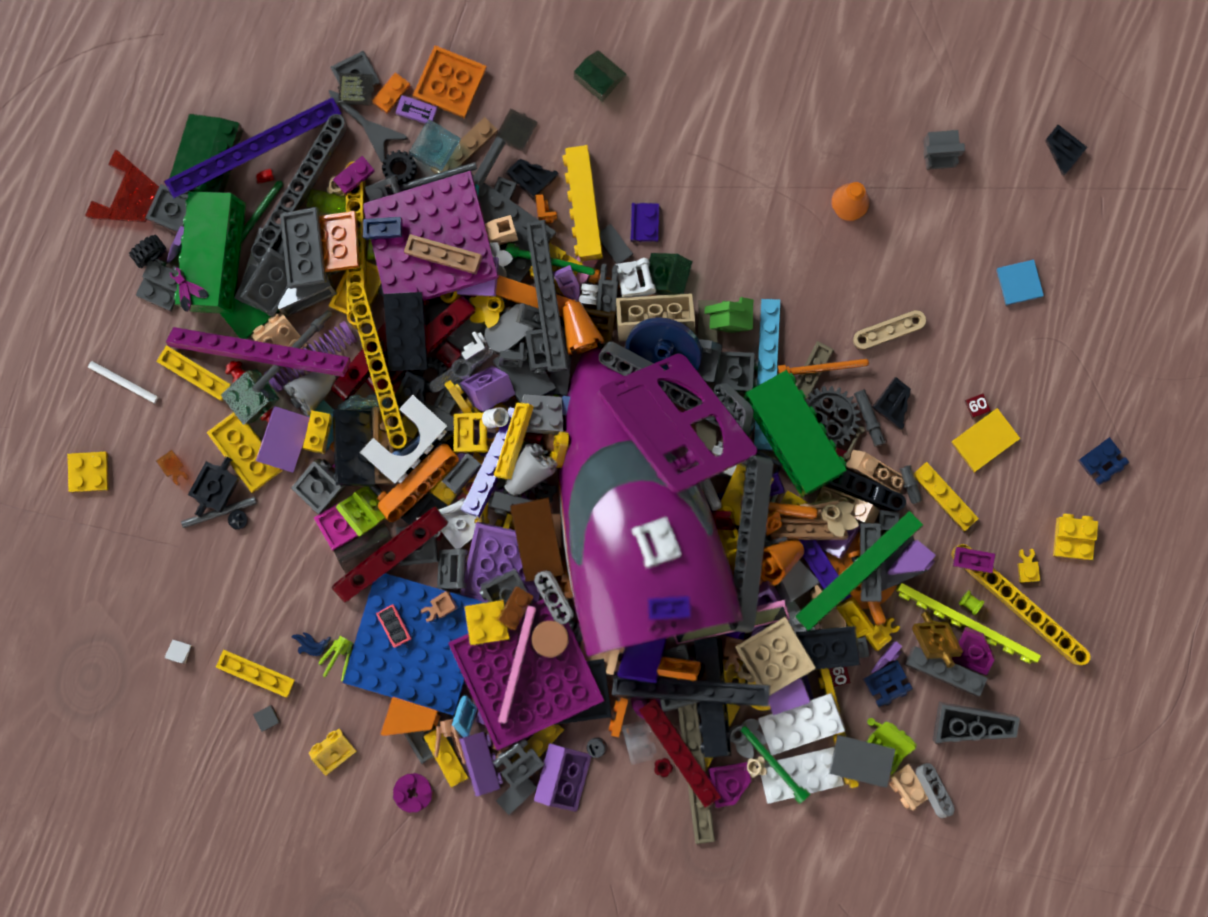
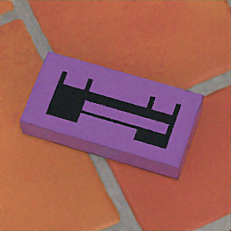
(416, 109)

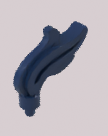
(309, 645)

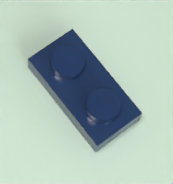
(382, 228)

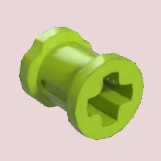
(971, 602)

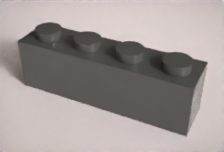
(954, 676)

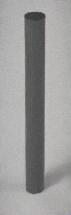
(213, 514)

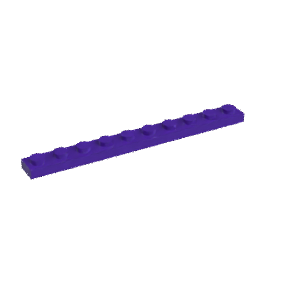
(251, 148)

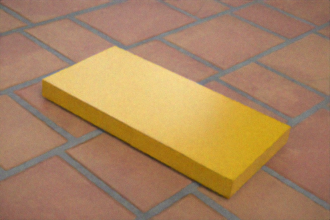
(242, 446)

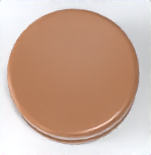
(550, 638)

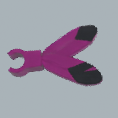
(186, 288)

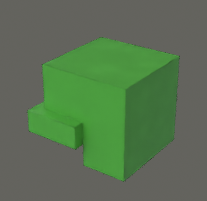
(731, 316)

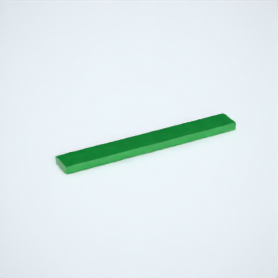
(859, 571)

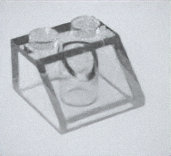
(638, 742)

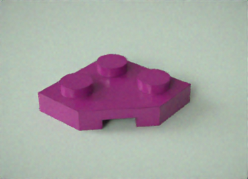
(976, 651)
(730, 782)

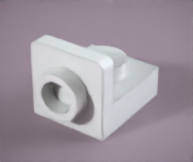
(472, 348)

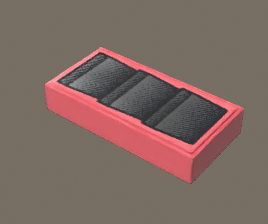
(393, 626)

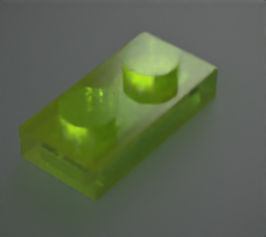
(326, 202)

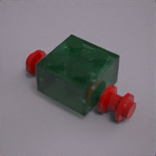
(243, 400)

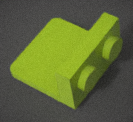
(891, 737)

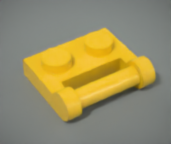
(465, 433)

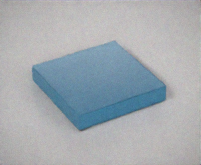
(1019, 282)

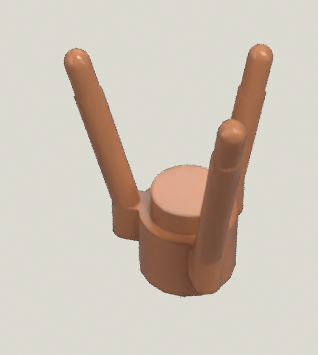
(448, 730)

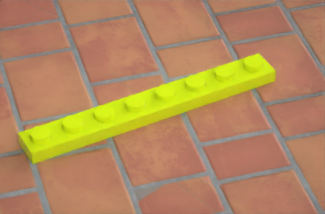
(960, 620)

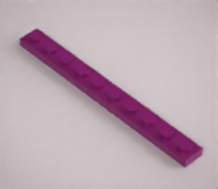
(258, 351)

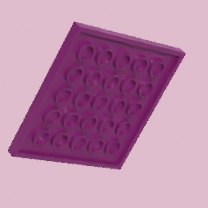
(440, 212)
(546, 687)

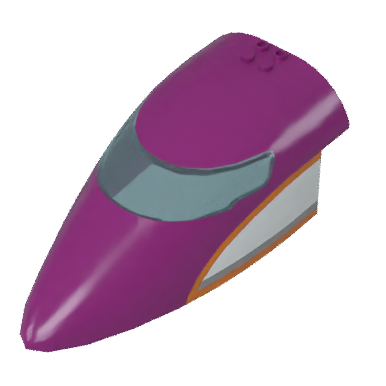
(606, 494)

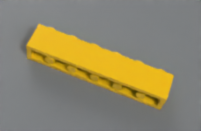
(583, 202)

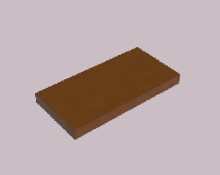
(536, 538)

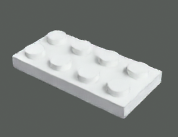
(802, 724)
(807, 770)

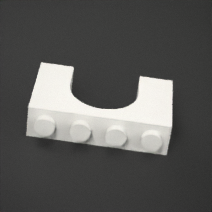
(429, 428)

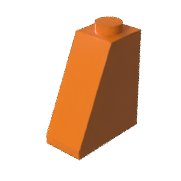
(408, 717)

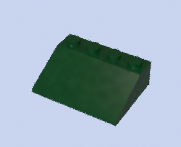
(203, 139)

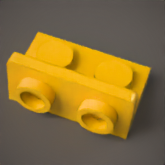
(331, 751)

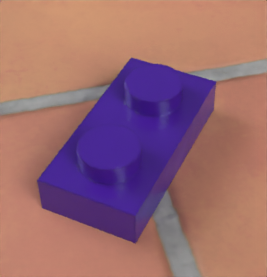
(669, 607)

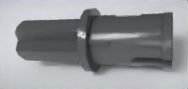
(911, 484)

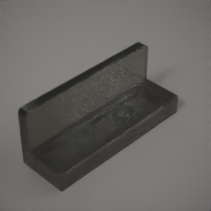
(361, 547)

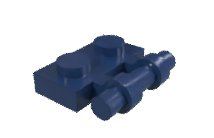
(1099, 456)
(883, 679)

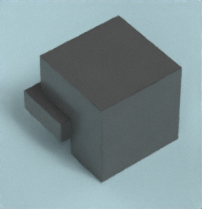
(942, 149)

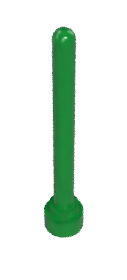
(261, 209)
(515, 251)
(799, 792)

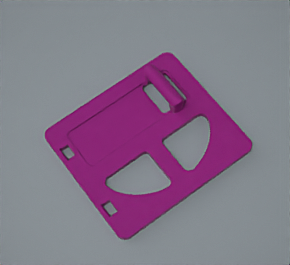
(661, 428)

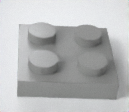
(546, 414)

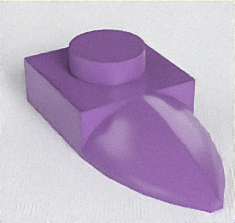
(176, 245)
(567, 282)
(891, 653)

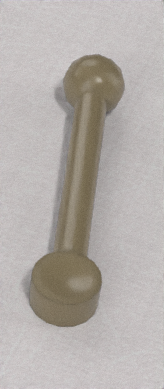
(860, 430)

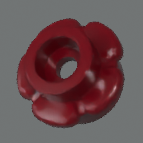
(663, 762)

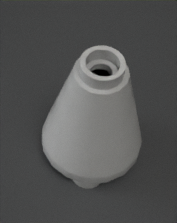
(310, 390)
(530, 469)

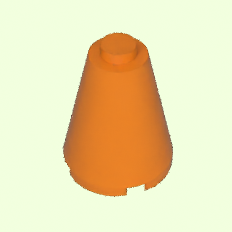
(850, 201)
(579, 328)
(779, 560)

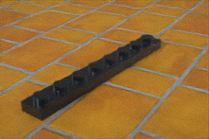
(693, 691)

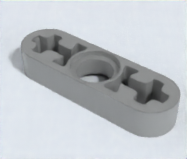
(561, 598)
(945, 801)

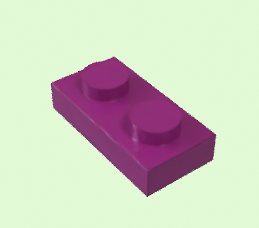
(354, 175)
(973, 560)

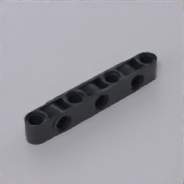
(874, 492)

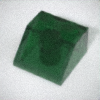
(598, 75)
(669, 273)

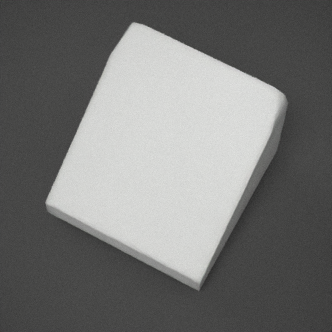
(178, 651)

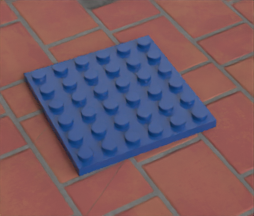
(420, 668)

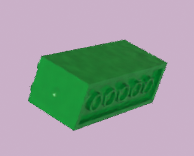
(212, 249)
(795, 433)

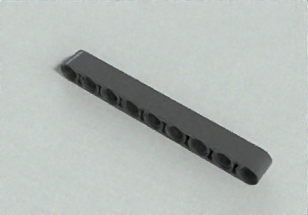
(301, 179)
(636, 362)
(751, 539)

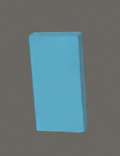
(464, 716)

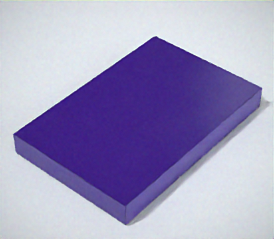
(642, 660)

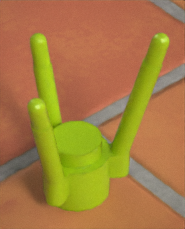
(341, 647)

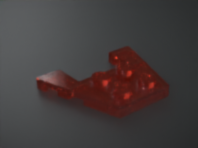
(132, 197)

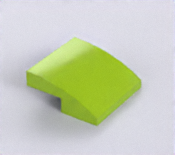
(361, 510)

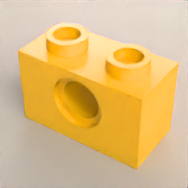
(318, 432)

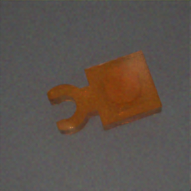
(171, 466)

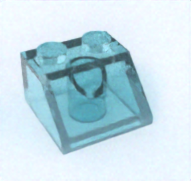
(434, 145)

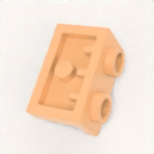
(908, 786)

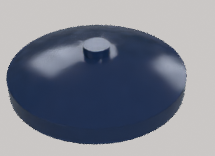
(662, 338)

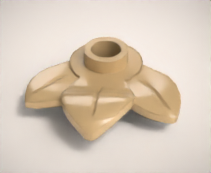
(842, 518)

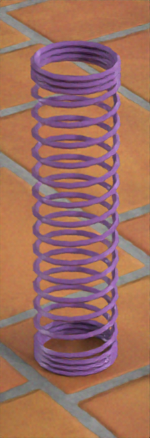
(346, 330)

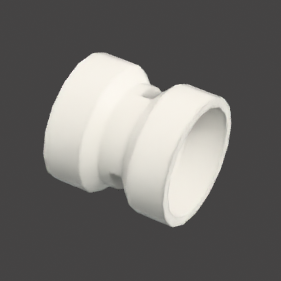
(586, 290)
(495, 417)

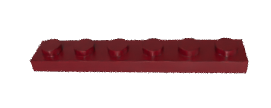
(680, 753)

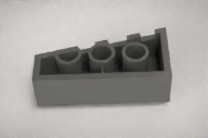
(969, 723)

